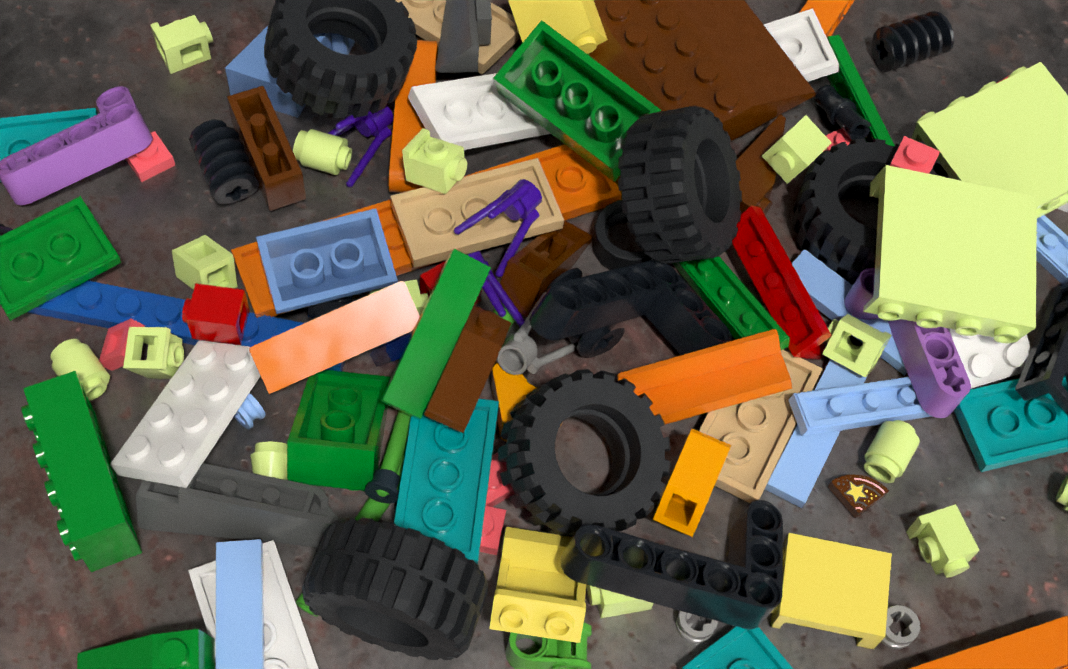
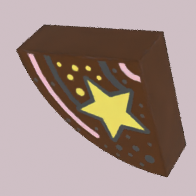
(857, 492)

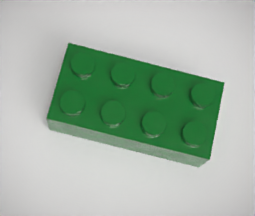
(572, 97)
(79, 472)

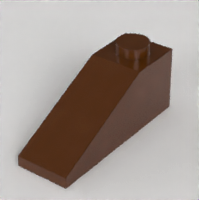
(755, 172)
(540, 263)
(468, 369)

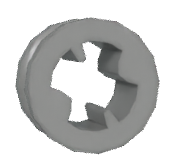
(911, 621)
(691, 635)

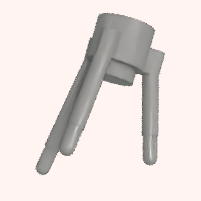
(521, 351)

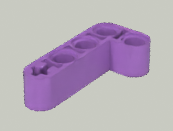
(78, 150)
(926, 354)

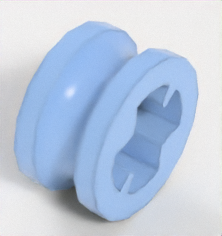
(249, 411)

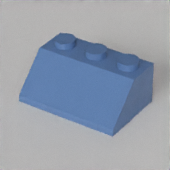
(326, 260)

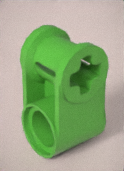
(551, 652)

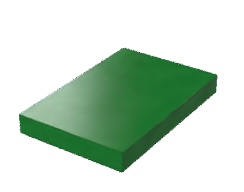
(51, 257)

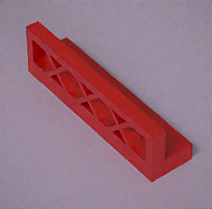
(780, 285)

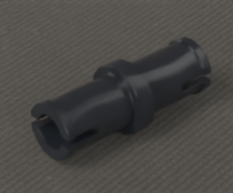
(842, 112)

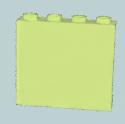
(1006, 136)
(954, 255)

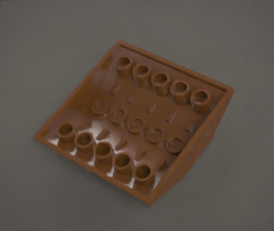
(701, 57)

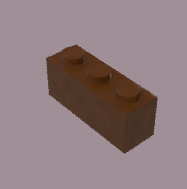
(267, 148)

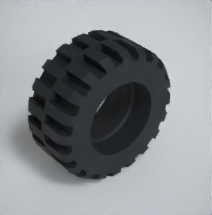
(336, 80)
(680, 185)
(819, 216)
(632, 438)
(396, 588)

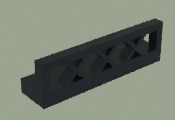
(1049, 354)

